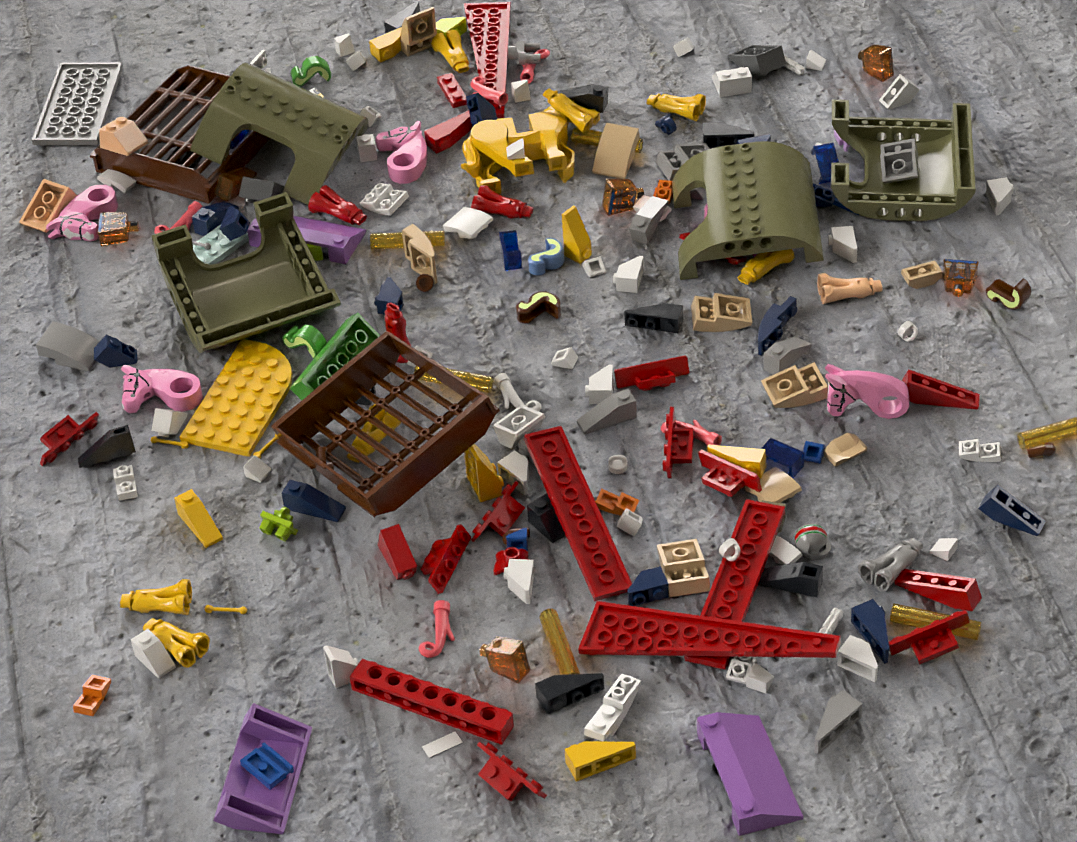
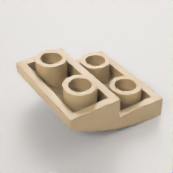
(776, 486)

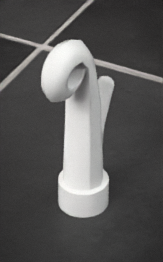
(503, 383)

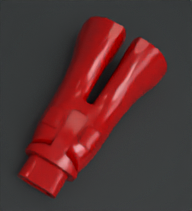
(491, 202)
(331, 203)
(396, 325)

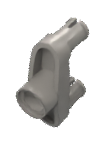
(518, 53)

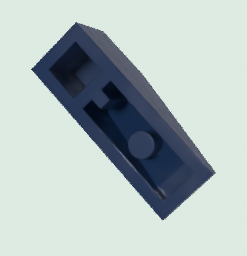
(210, 217)
(309, 501)
(1008, 510)
(871, 624)

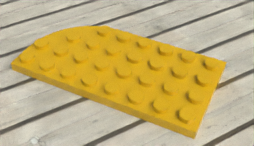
(241, 400)

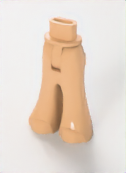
(836, 289)

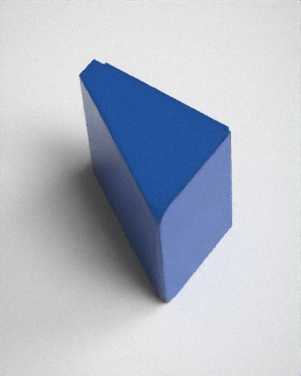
(813, 452)
(518, 539)

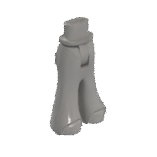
(888, 566)

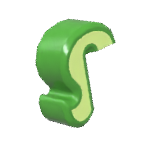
(310, 67)
(307, 336)

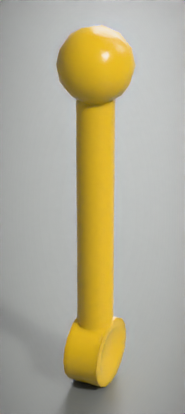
(184, 444)
(258, 454)
(209, 608)

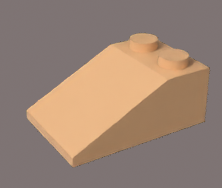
(46, 205)

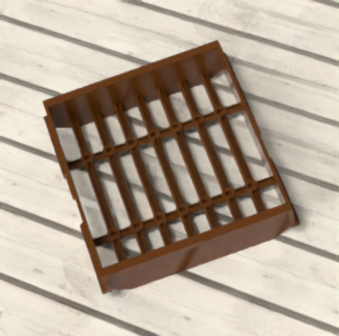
(166, 174)
(355, 381)

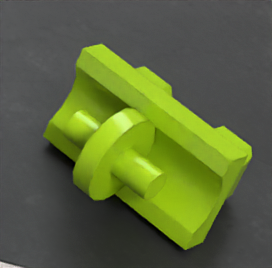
(280, 520)

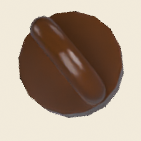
(425, 282)

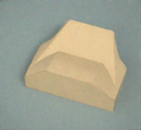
(922, 275)
(844, 449)

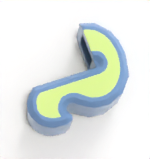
(549, 259)

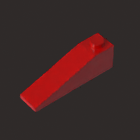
(448, 132)
(938, 393)
(946, 589)

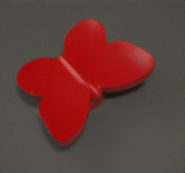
(503, 557)

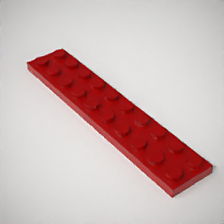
(578, 513)
(738, 579)

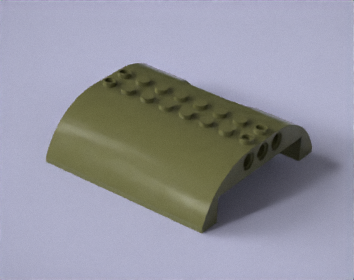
(286, 113)
(944, 165)
(755, 203)
(247, 292)

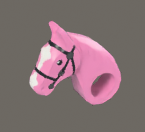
(409, 152)
(76, 216)
(163, 383)
(868, 386)

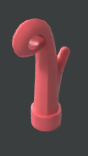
(528, 69)
(497, 96)
(185, 219)
(700, 433)
(442, 627)

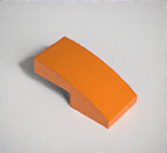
(614, 504)
(93, 695)

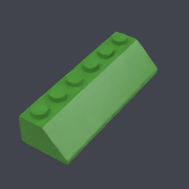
(343, 346)

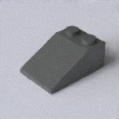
(759, 58)

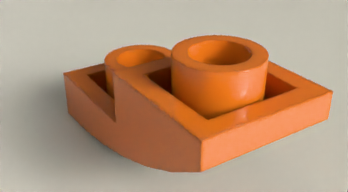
(664, 190)

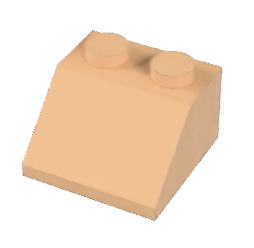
(122, 136)

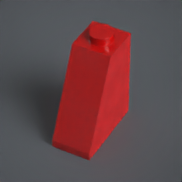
(397, 552)

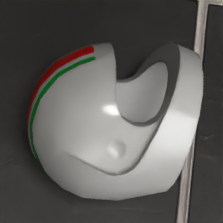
(810, 540)

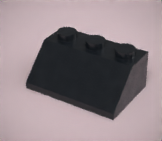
(544, 518)

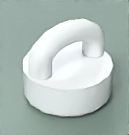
(906, 330)
(617, 464)
(728, 548)

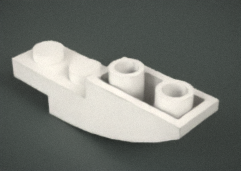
(614, 708)

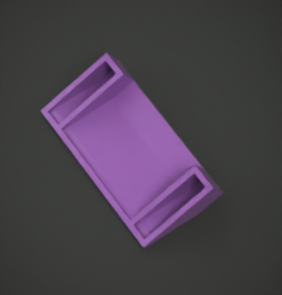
(338, 238)
(748, 771)
(244, 799)

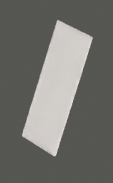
(442, 744)

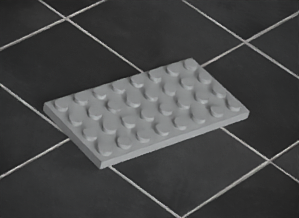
(77, 103)

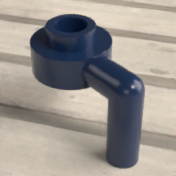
(666, 124)

